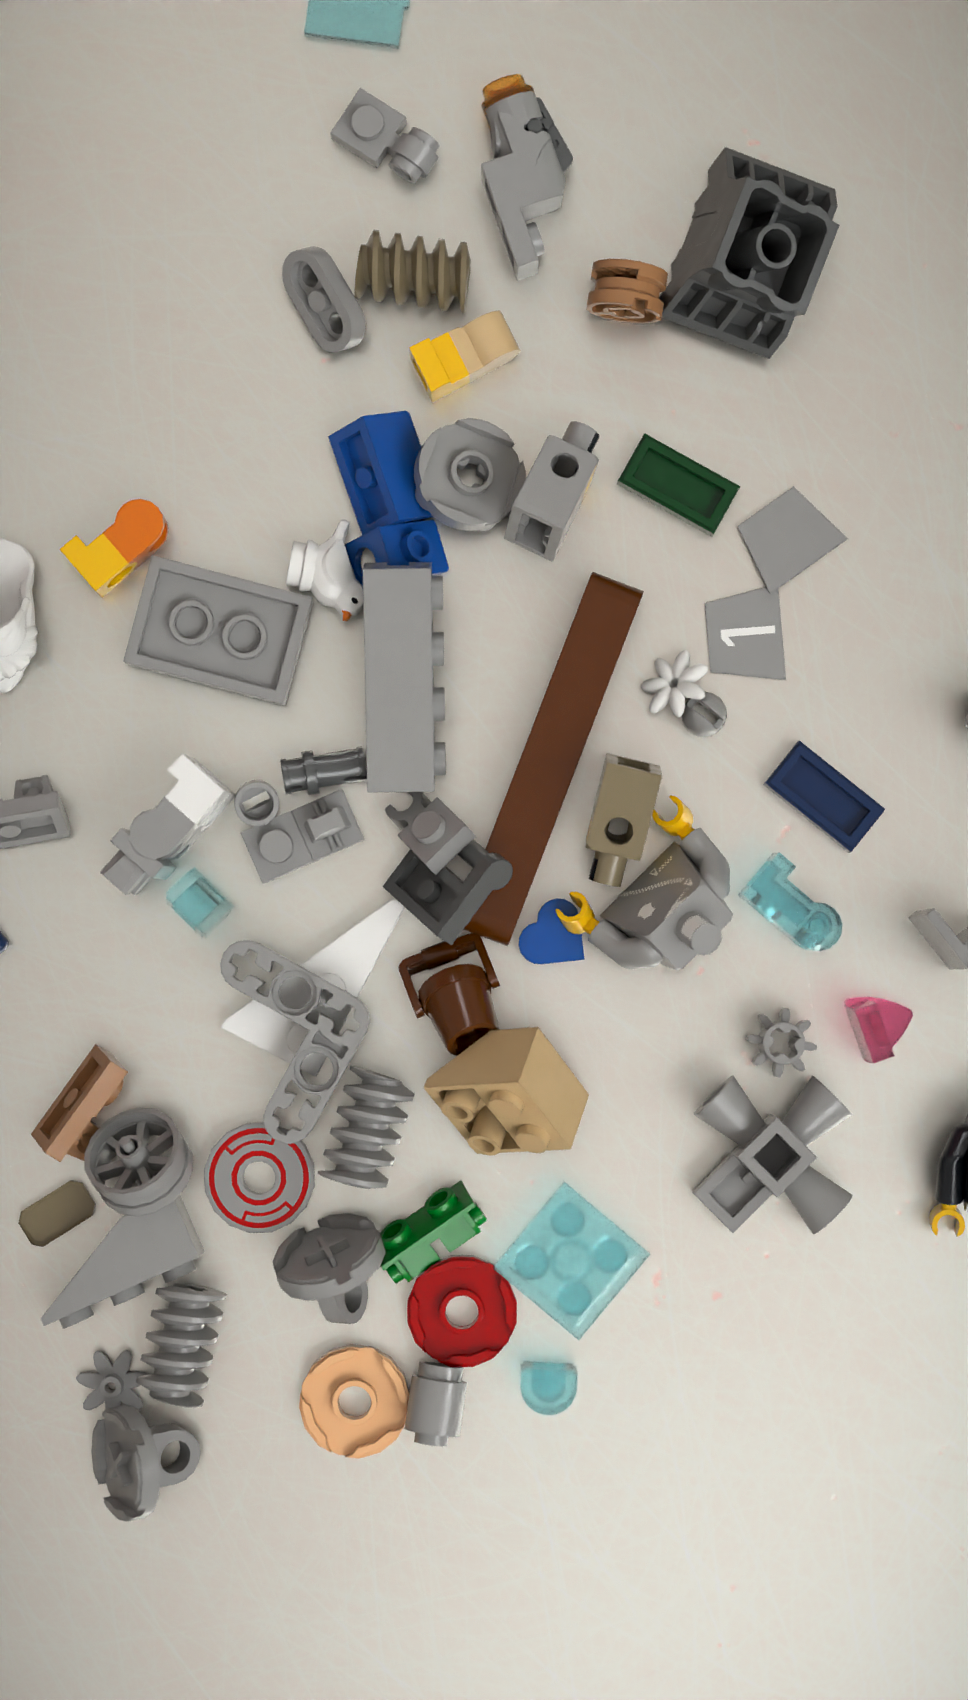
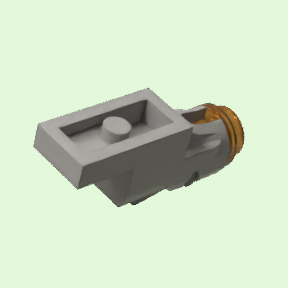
(529, 169)

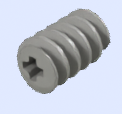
(367, 1130)
(181, 1344)

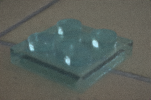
(571, 1260)

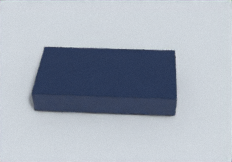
(824, 796)

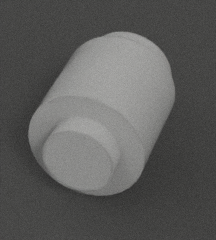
(436, 1403)

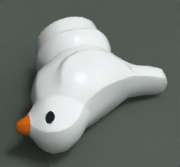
(327, 573)

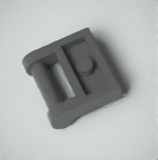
(443, 899)

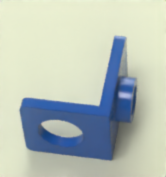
(399, 546)

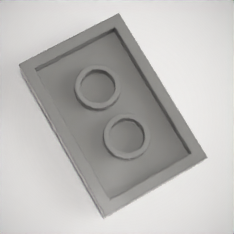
(218, 630)

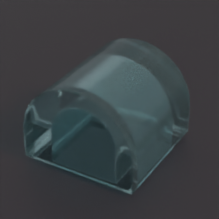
(198, 902)
(548, 1386)

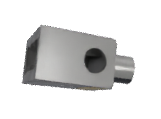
(553, 491)

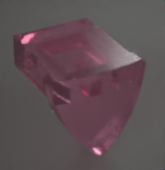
(877, 1025)

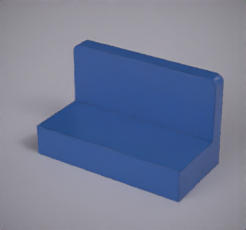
(378, 468)

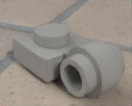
(374, 129)

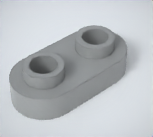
(323, 299)

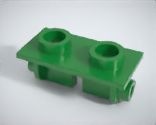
(445, 1215)

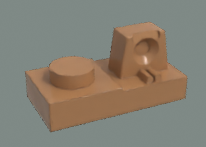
(68, 1121)

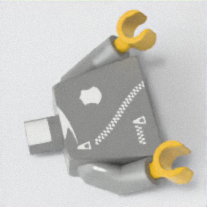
(669, 909)

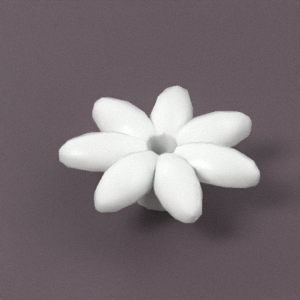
(675, 683)

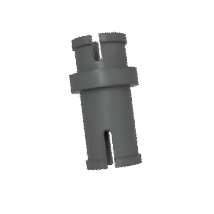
(323, 770)

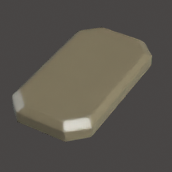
(57, 1213)

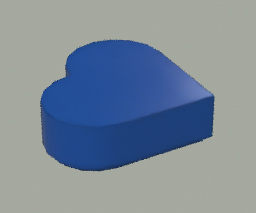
(548, 939)

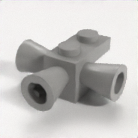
(771, 1156)

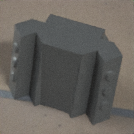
(751, 253)

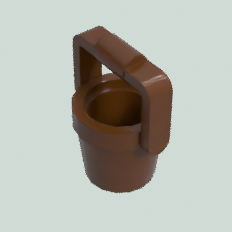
(457, 996)

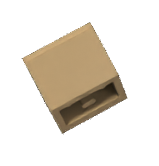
(510, 1094)

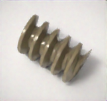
(413, 271)

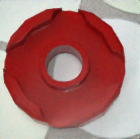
(461, 1344)

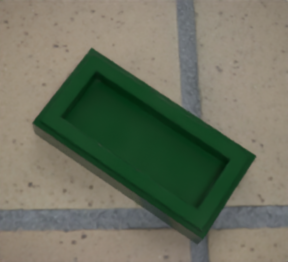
(678, 485)

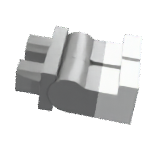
(168, 828)

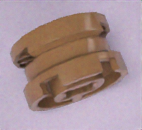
(627, 291)

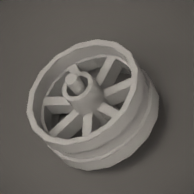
(157, 1177)

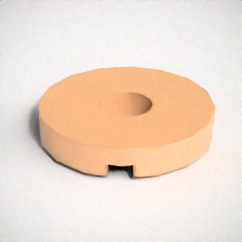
(349, 1434)

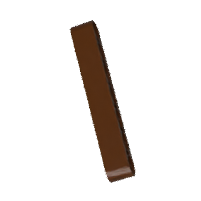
(555, 747)

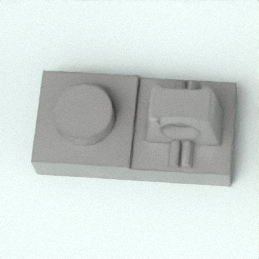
(33, 814)
(302, 836)

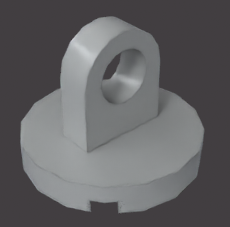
(331, 1265)
(129, 1456)

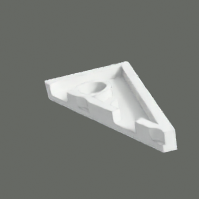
(343, 963)

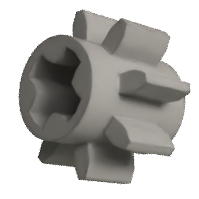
(796, 1044)

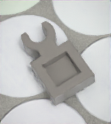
(431, 831)

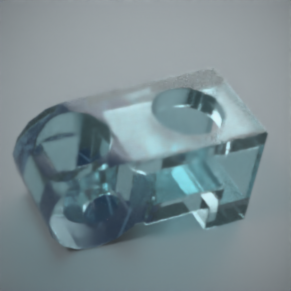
(788, 909)

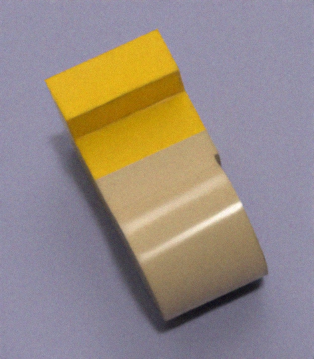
(463, 354)

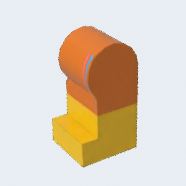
(121, 548)

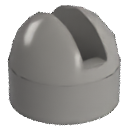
(697, 723)
(260, 813)

